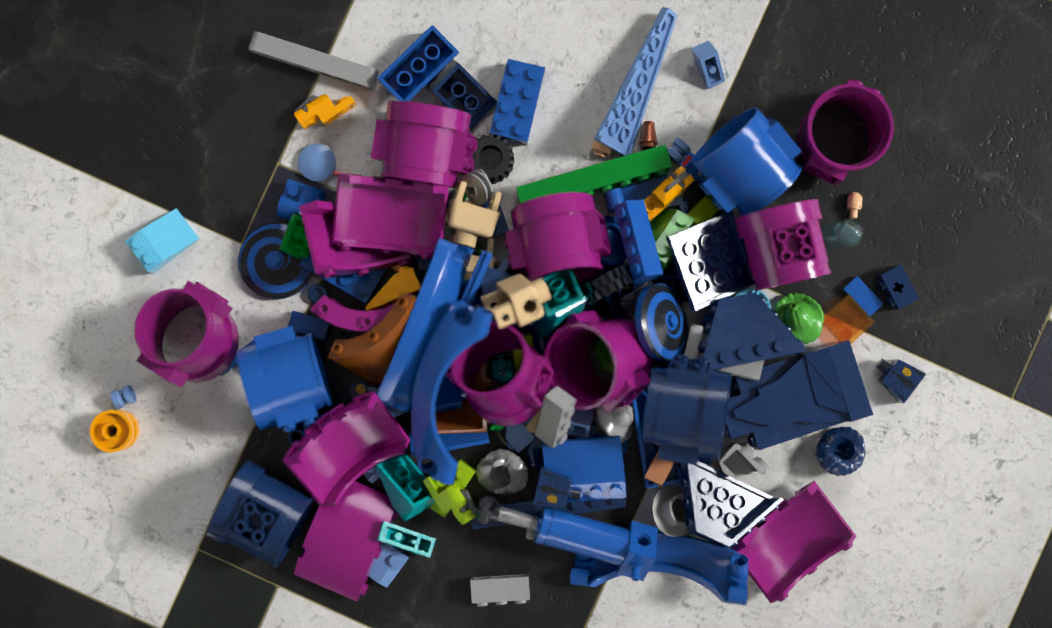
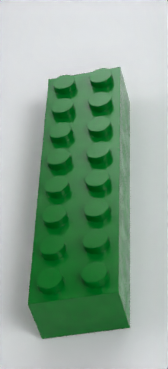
(602, 176)

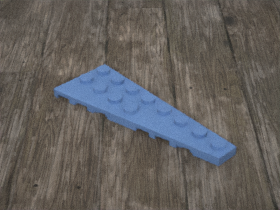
(629, 106)

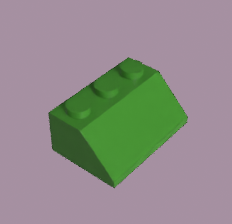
(665, 225)

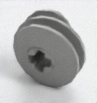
(478, 187)

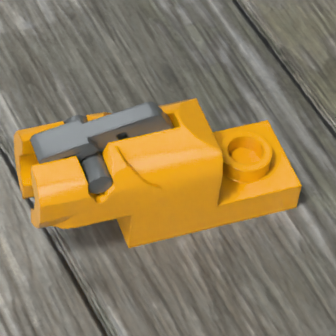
(322, 108)
(667, 192)

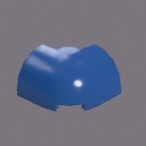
(295, 195)

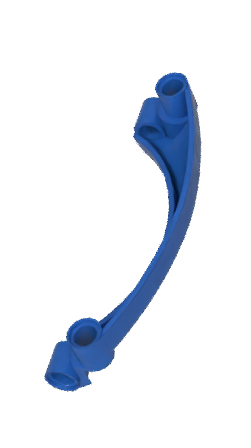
(434, 299)
(446, 343)
(707, 563)

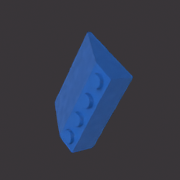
(592, 463)

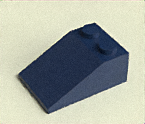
(462, 92)

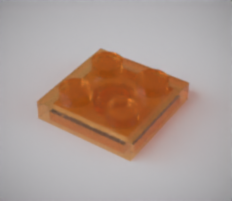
(847, 320)

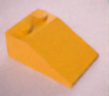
(403, 282)

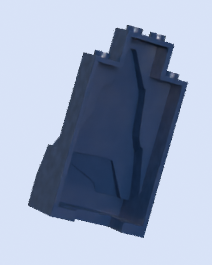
(798, 397)

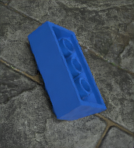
(418, 65)
(638, 241)
(458, 440)

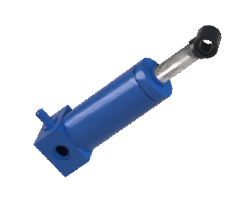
(628, 548)

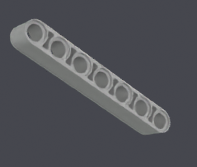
(313, 60)

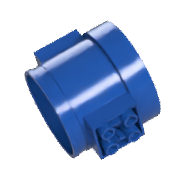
(747, 163)
(284, 380)

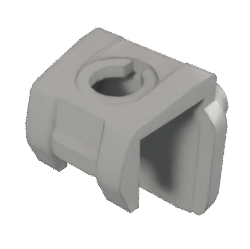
(746, 454)

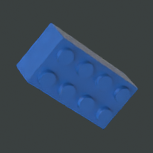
(517, 101)

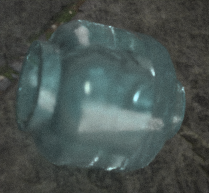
(848, 233)

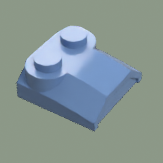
(388, 564)

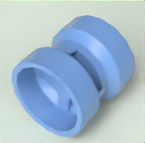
(678, 150)
(123, 397)

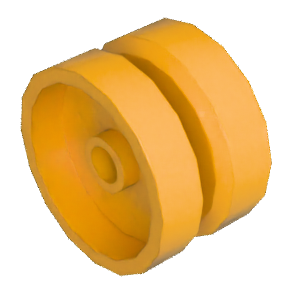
(103, 432)

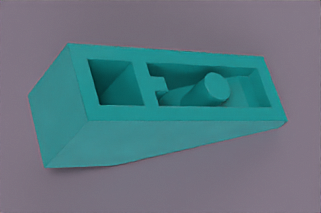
(406, 539)

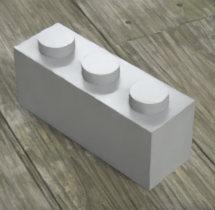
(555, 417)
(500, 589)

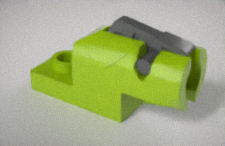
(452, 498)

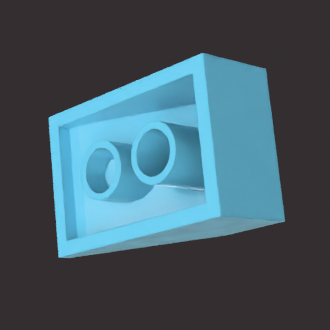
(162, 240)

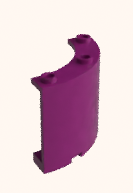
(389, 214)
(332, 261)
(347, 318)
(344, 447)
(345, 541)
(794, 541)

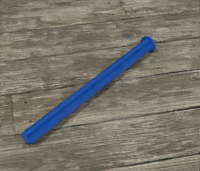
(475, 280)

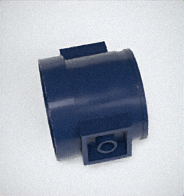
(687, 410)
(259, 515)

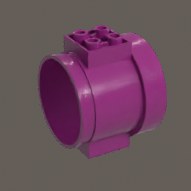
(873, 111)
(424, 143)
(558, 235)
(784, 244)
(215, 350)
(570, 359)
(518, 399)

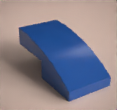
(308, 324)

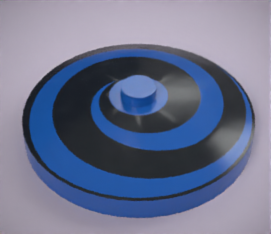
(267, 268)
(661, 322)

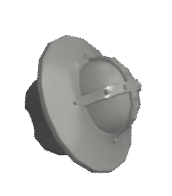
(615, 422)
(669, 511)

